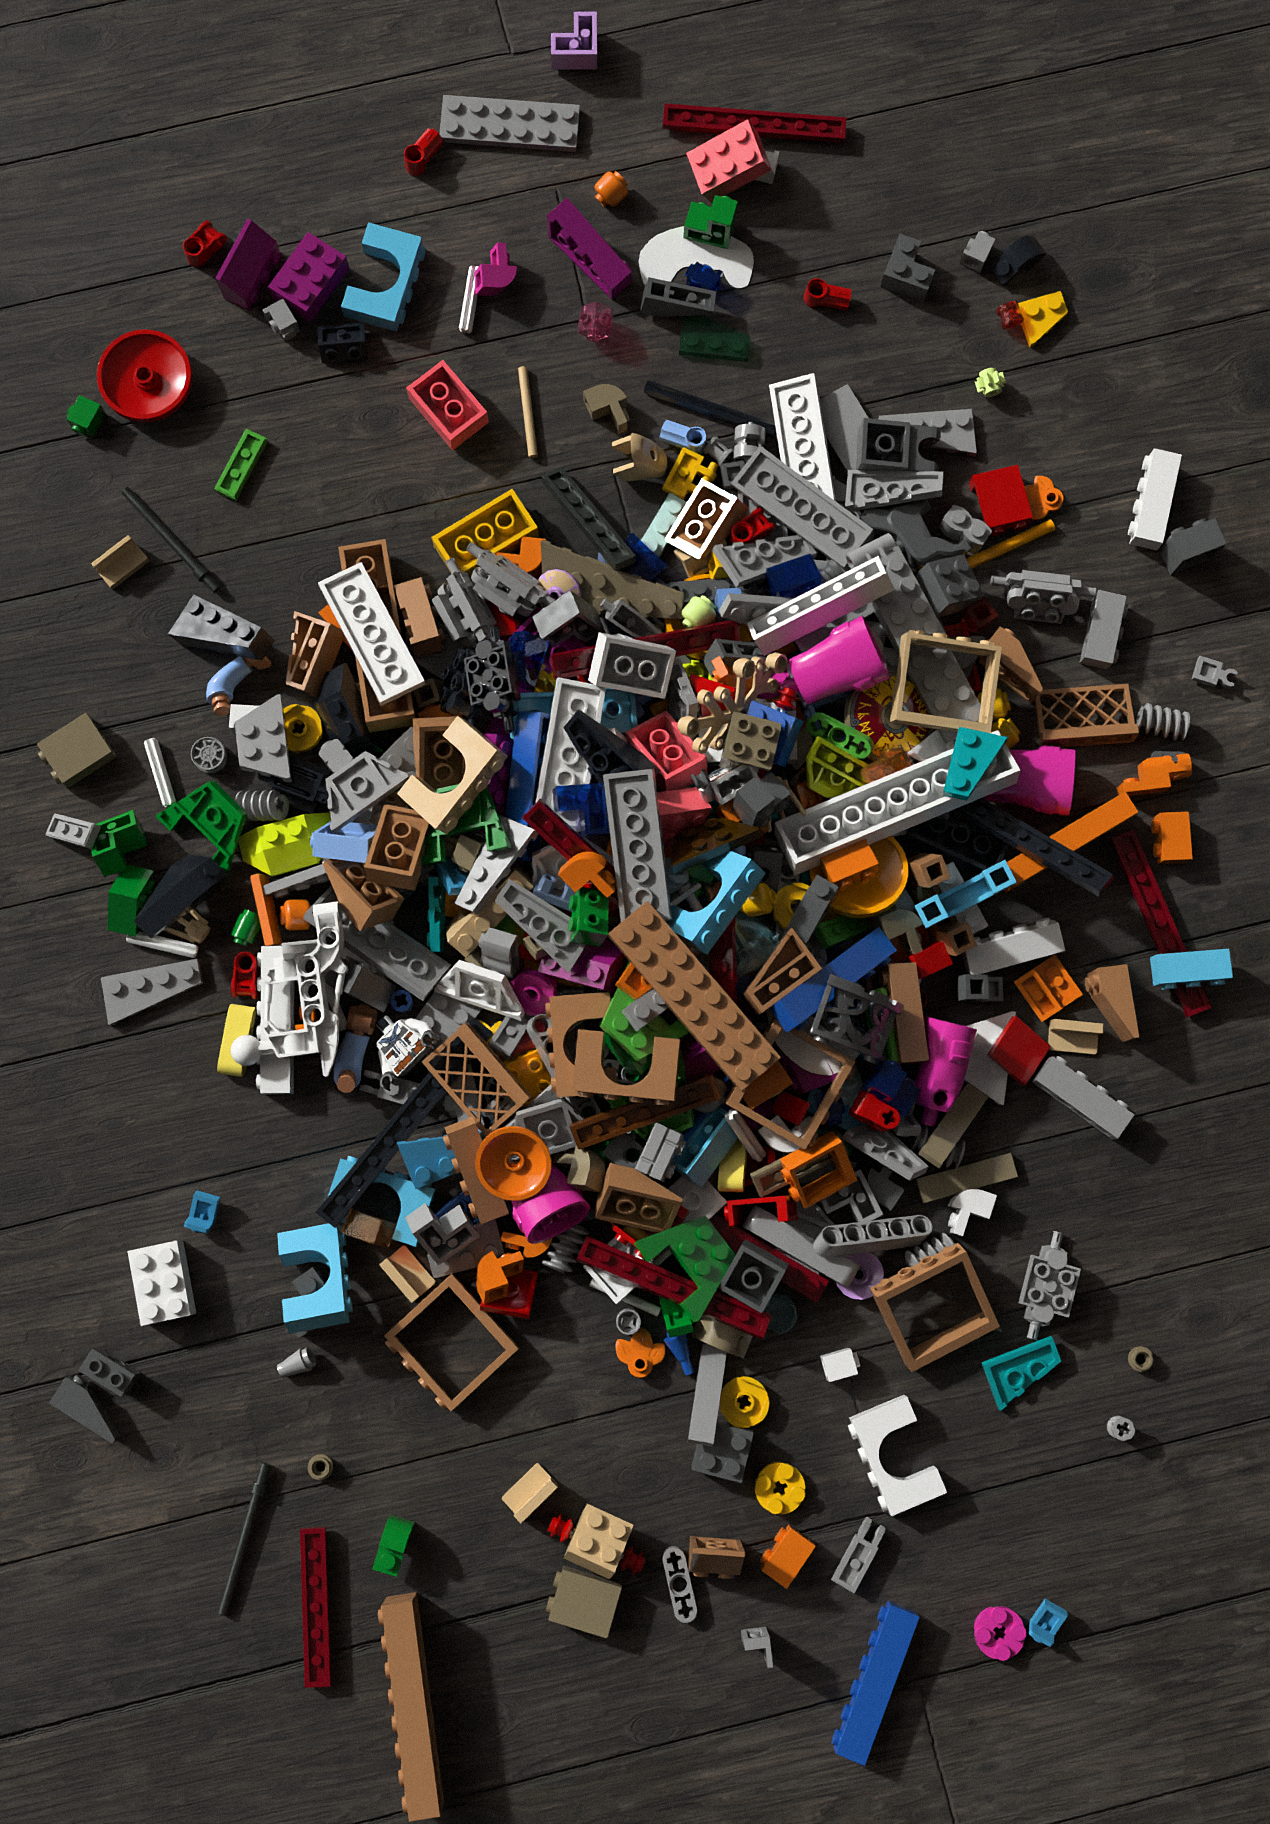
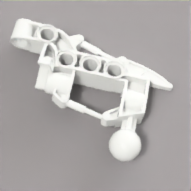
(316, 1036)

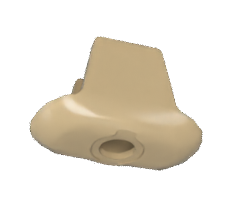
(643, 464)

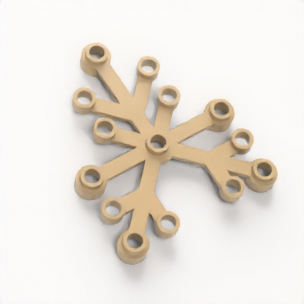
(744, 670)

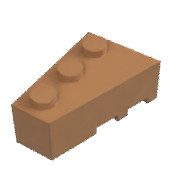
(420, 617)
(313, 653)
(782, 972)

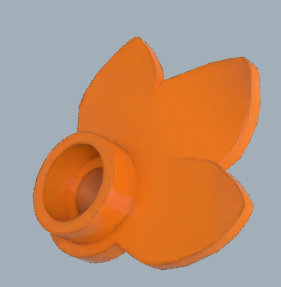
(1038, 495)
(640, 1349)

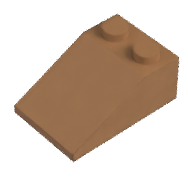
(705, 520)
(1014, 666)
(435, 757)
(397, 848)
(361, 901)
(1113, 996)
(635, 1200)
(715, 1556)

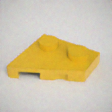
(1041, 315)

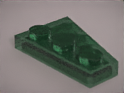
(712, 339)

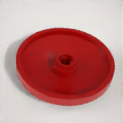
(144, 375)

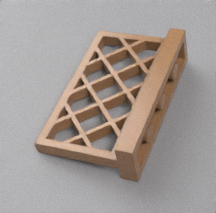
(1091, 733)
(492, 1063)

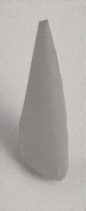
(631, 621)

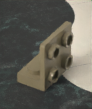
(750, 741)

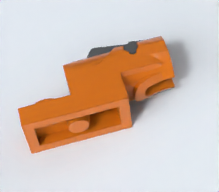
(1157, 773)

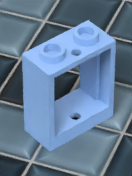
(347, 844)

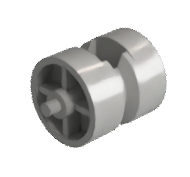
(748, 439)

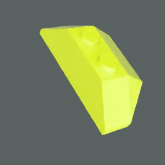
(832, 769)
(283, 844)

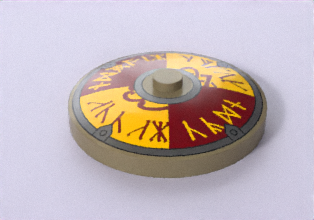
(871, 713)

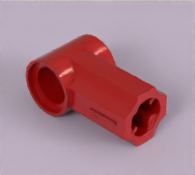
(422, 150)
(829, 296)

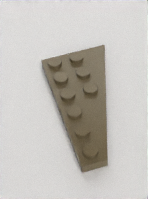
(600, 581)

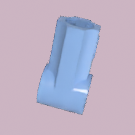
(681, 436)

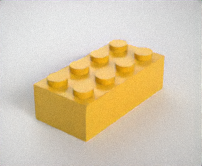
(492, 527)

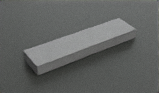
(707, 1396)

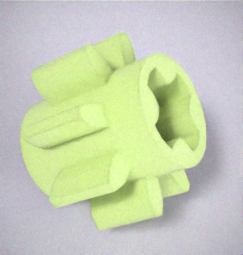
(990, 382)

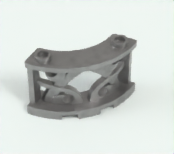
(844, 995)

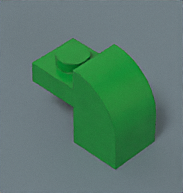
(675, 1318)
(393, 1545)

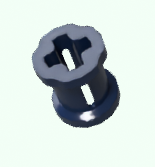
(401, 994)

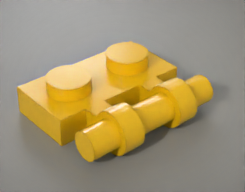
(684, 472)

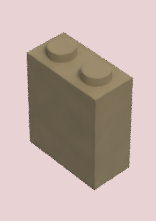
(75, 751)
(583, 1601)

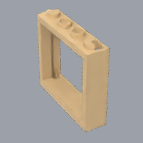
(961, 644)

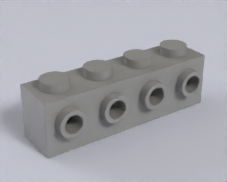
(1083, 1098)

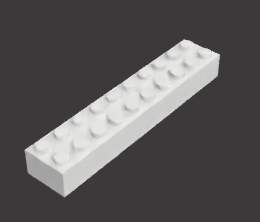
(882, 808)

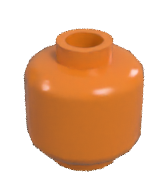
(611, 189)
(292, 914)

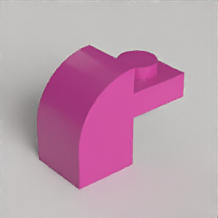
(495, 277)

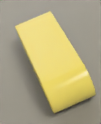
(239, 1022)
(733, 1169)

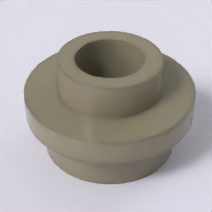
(1148, 1359)
(312, 1469)

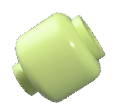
(698, 612)

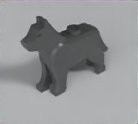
(911, 533)

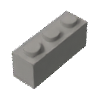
(1104, 630)

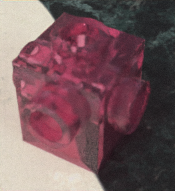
(595, 321)

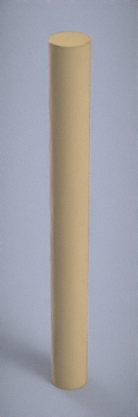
(527, 412)

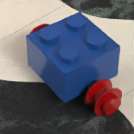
(790, 725)

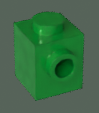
(85, 416)

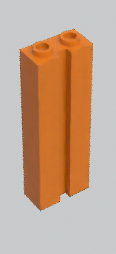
(1077, 835)

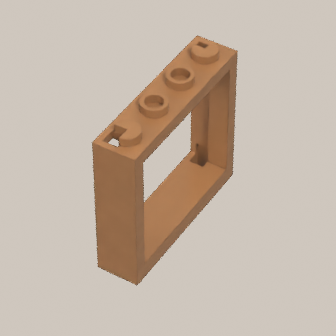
(822, 1113)
(484, 1317)
(949, 1339)

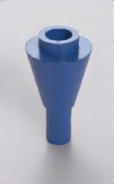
(680, 1349)

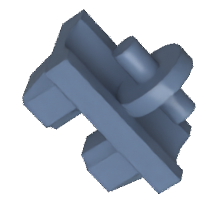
(557, 898)

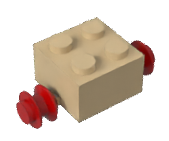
(598, 1542)

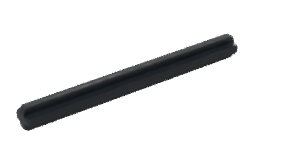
(706, 407)

